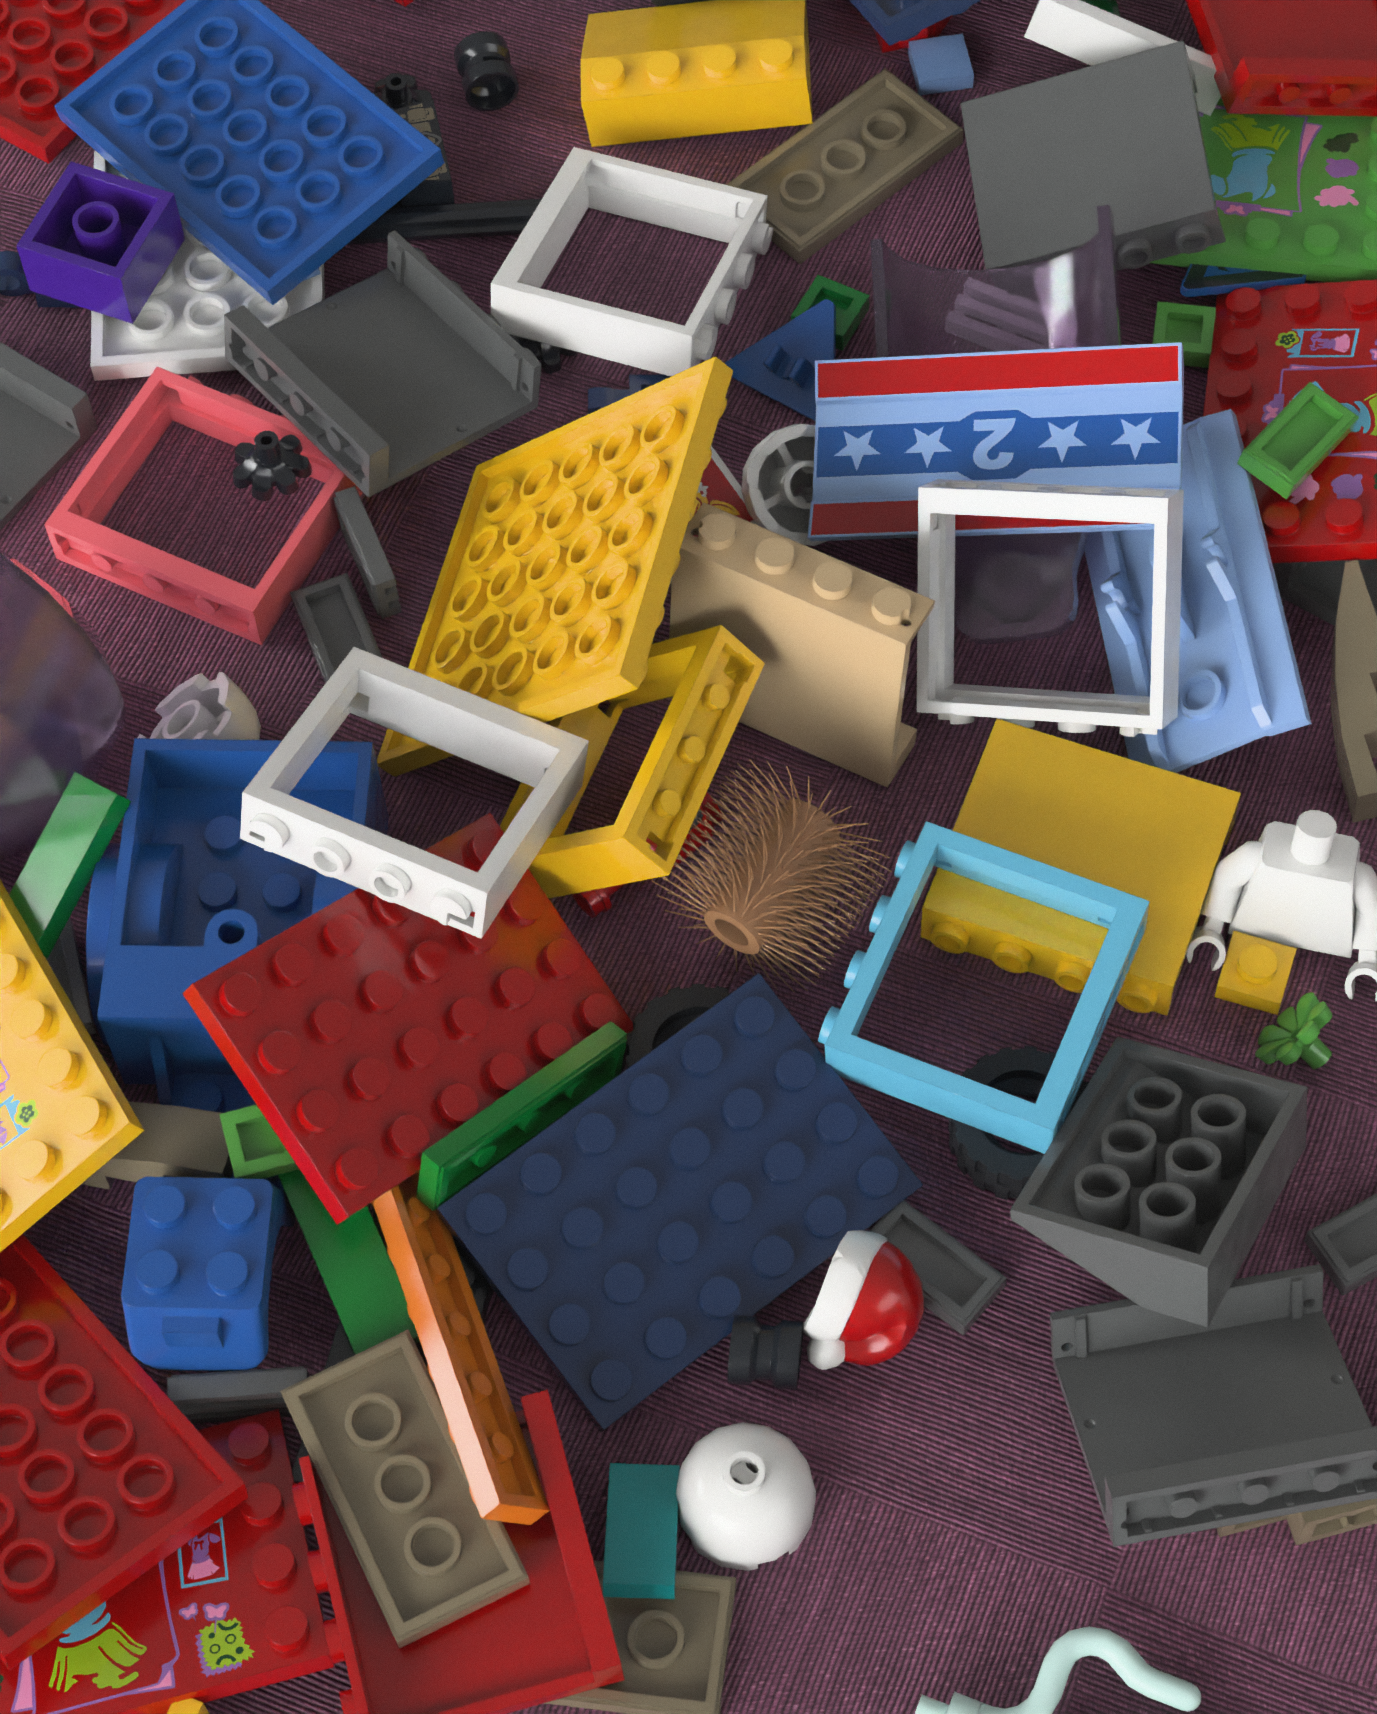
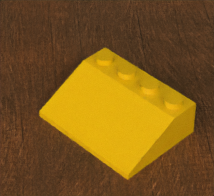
(695, 70)

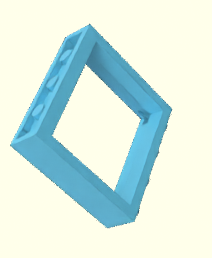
(946, 1092)

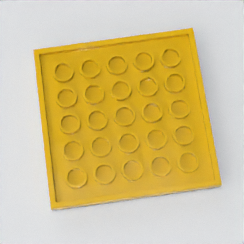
(568, 557)

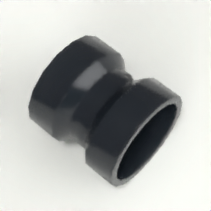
(486, 71)
(765, 1352)

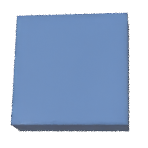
(940, 64)

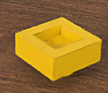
(1255, 972)

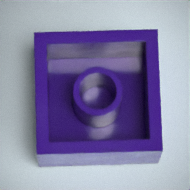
(101, 242)

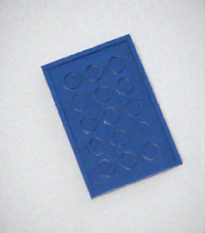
(253, 135)

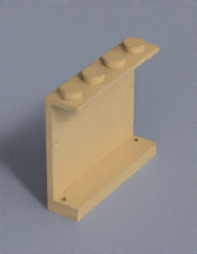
(819, 627)

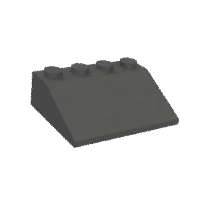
(1166, 1175)

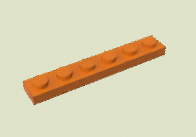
(460, 1359)

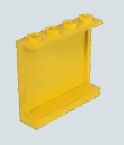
(1095, 819)

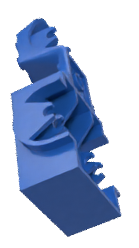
(159, 917)

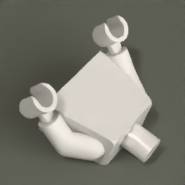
(1298, 890)

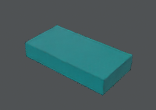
(641, 1531)

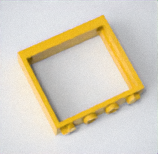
(710, 687)

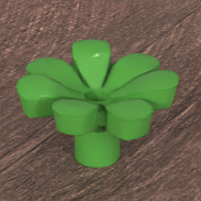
(1297, 1034)

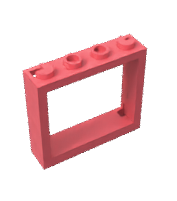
(218, 600)

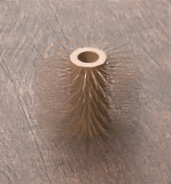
(772, 876)

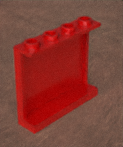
(1292, 55)
(500, 1658)

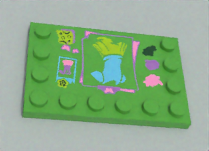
(1292, 194)

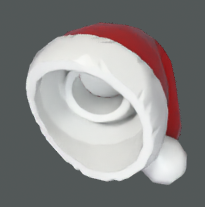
(866, 1304)

